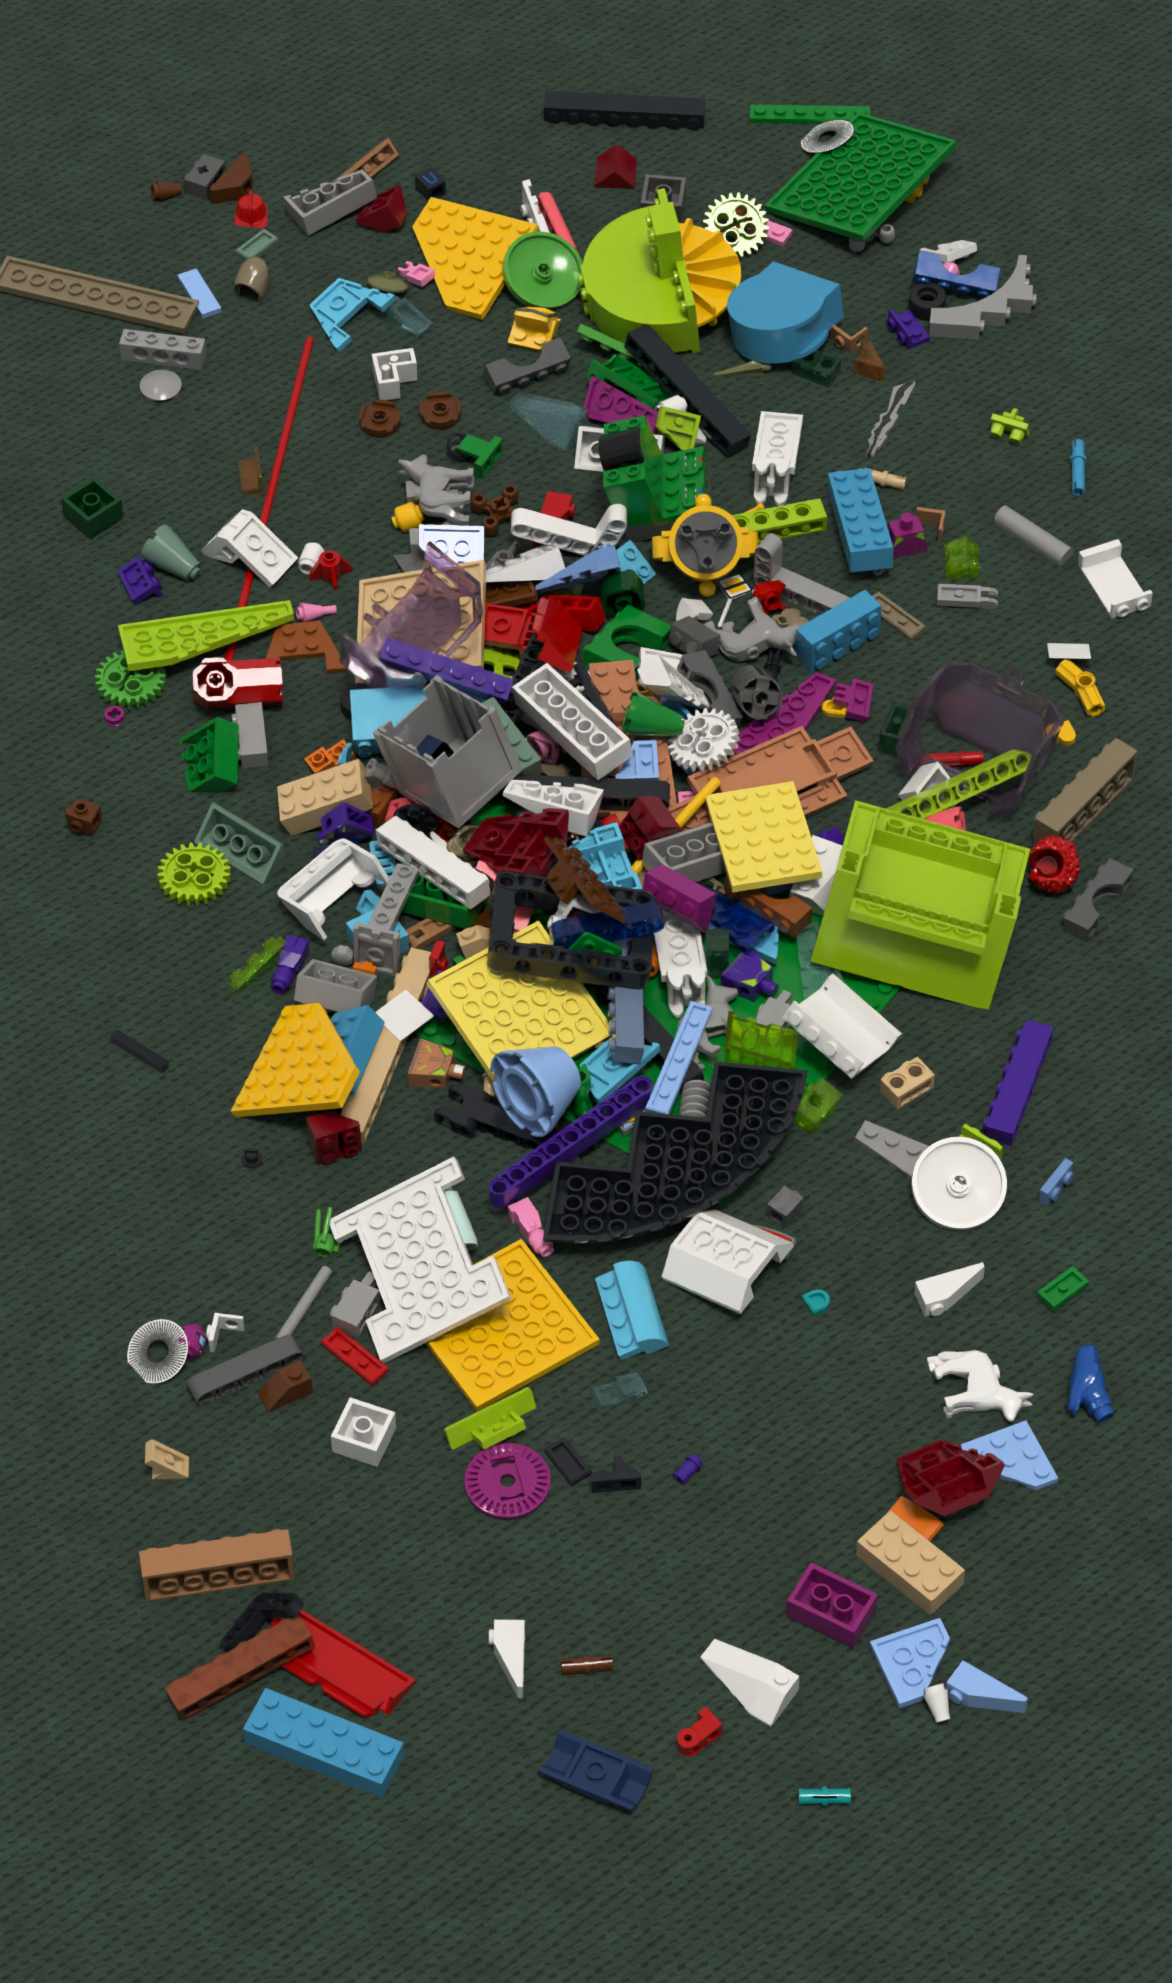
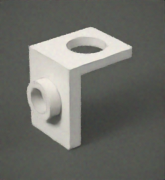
(219, 1322)

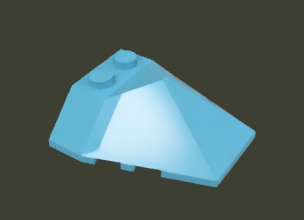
(607, 857)

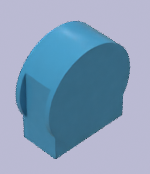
(783, 314)

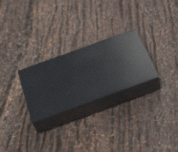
(567, 1461)

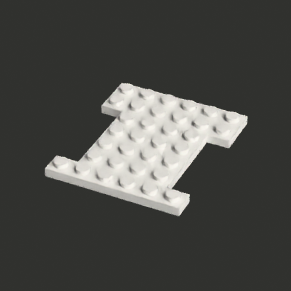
(420, 1262)

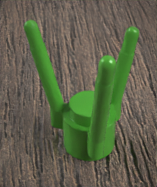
(324, 1244)

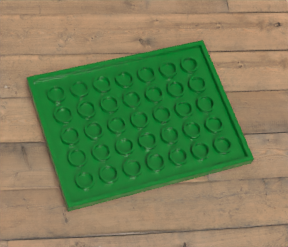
(862, 179)

